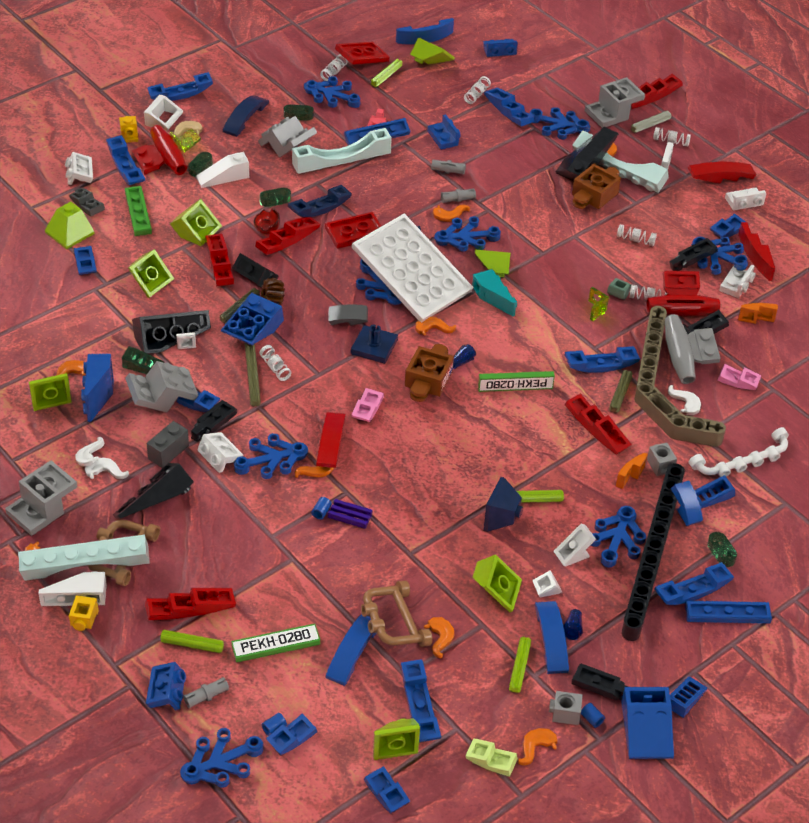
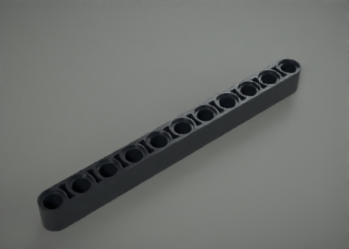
(652, 555)

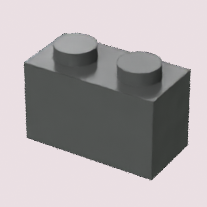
(167, 444)

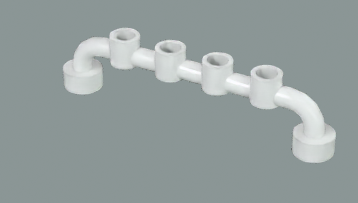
(740, 463)

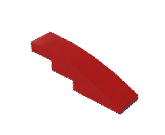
(658, 90)
(717, 171)
(288, 235)
(757, 253)
(219, 260)
(596, 424)
(331, 440)
(184, 605)

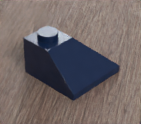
(502, 506)

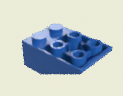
(254, 320)
(97, 383)
(648, 722)

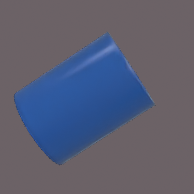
(321, 508)
(592, 715)
(273, 723)

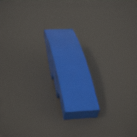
(507, 105)

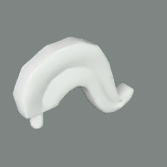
(692, 401)
(84, 455)
(105, 464)

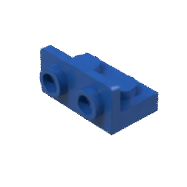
(500, 47)
(444, 133)
(166, 686)

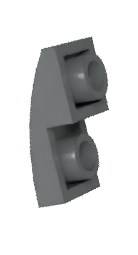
(85, 200)
(349, 313)

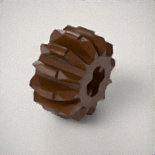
(273, 290)

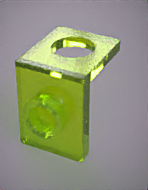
(187, 140)
(600, 306)

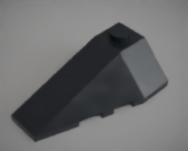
(587, 154)
(159, 332)
(165, 484)

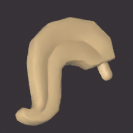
(185, 126)

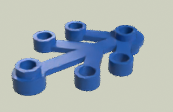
(313, 87)
(578, 125)
(447, 236)
(740, 261)
(361, 284)
(295, 452)
(625, 516)
(220, 761)

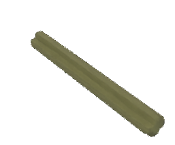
(252, 372)

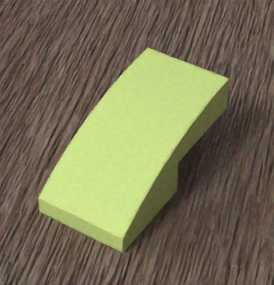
(487, 756)

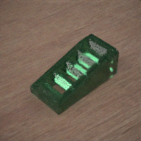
(133, 355)

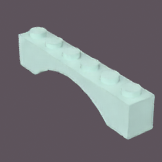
(371, 145)
(648, 175)
(117, 551)

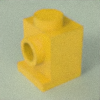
(128, 128)
(81, 616)

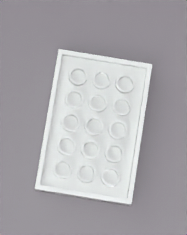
(412, 267)

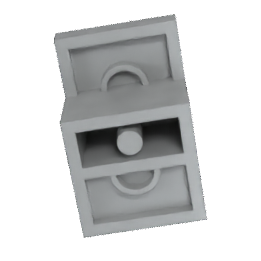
(614, 102)
(286, 135)
(161, 386)
(41, 497)

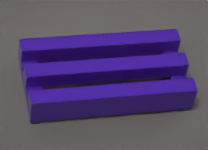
(351, 511)

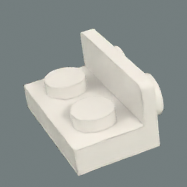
(79, 168)
(745, 198)
(737, 281)
(218, 450)

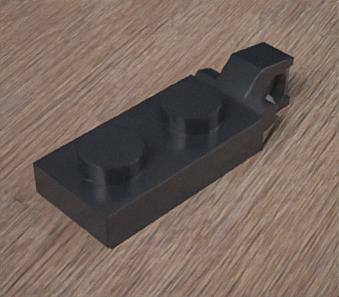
(693, 254)
(213, 420)
(598, 682)

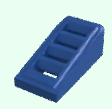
(722, 482)
(683, 708)

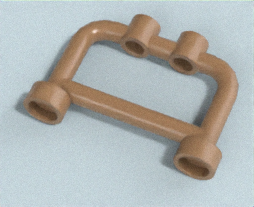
(120, 573)
(377, 625)

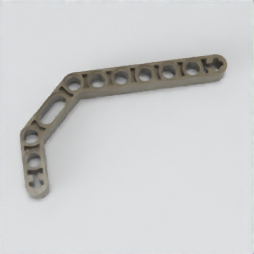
(657, 405)

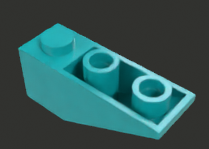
(492, 290)

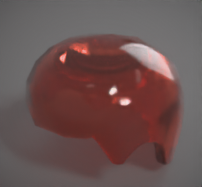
(267, 221)

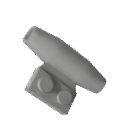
(687, 348)

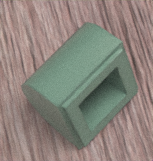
(619, 288)

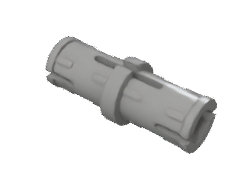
(448, 166)
(458, 195)
(206, 692)

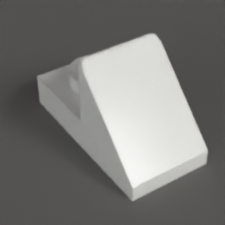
(575, 545)

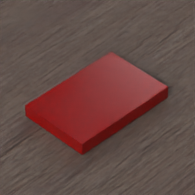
(362, 52)
(350, 229)

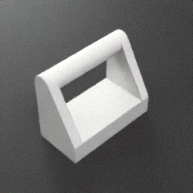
(157, 108)

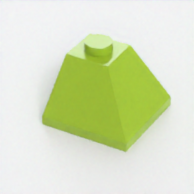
(429, 53)
(196, 223)
(69, 226)
(495, 260)
(150, 273)
(50, 392)
(498, 580)
(396, 739)

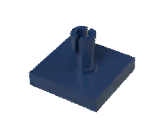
(374, 344)

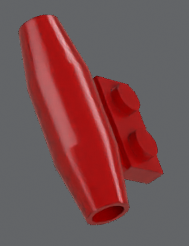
(163, 151)
(682, 295)

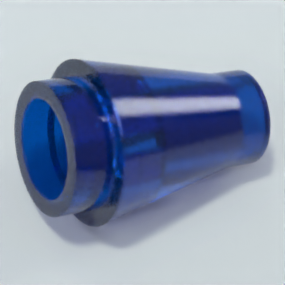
(464, 355)
(573, 625)

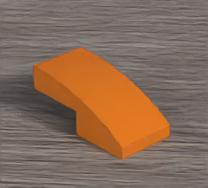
(760, 311)
(631, 469)

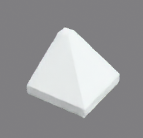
(186, 340)
(546, 585)

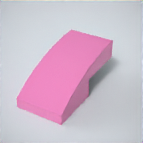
(745, 380)
(368, 405)

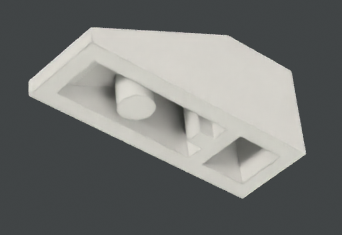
(228, 169)
(84, 584)

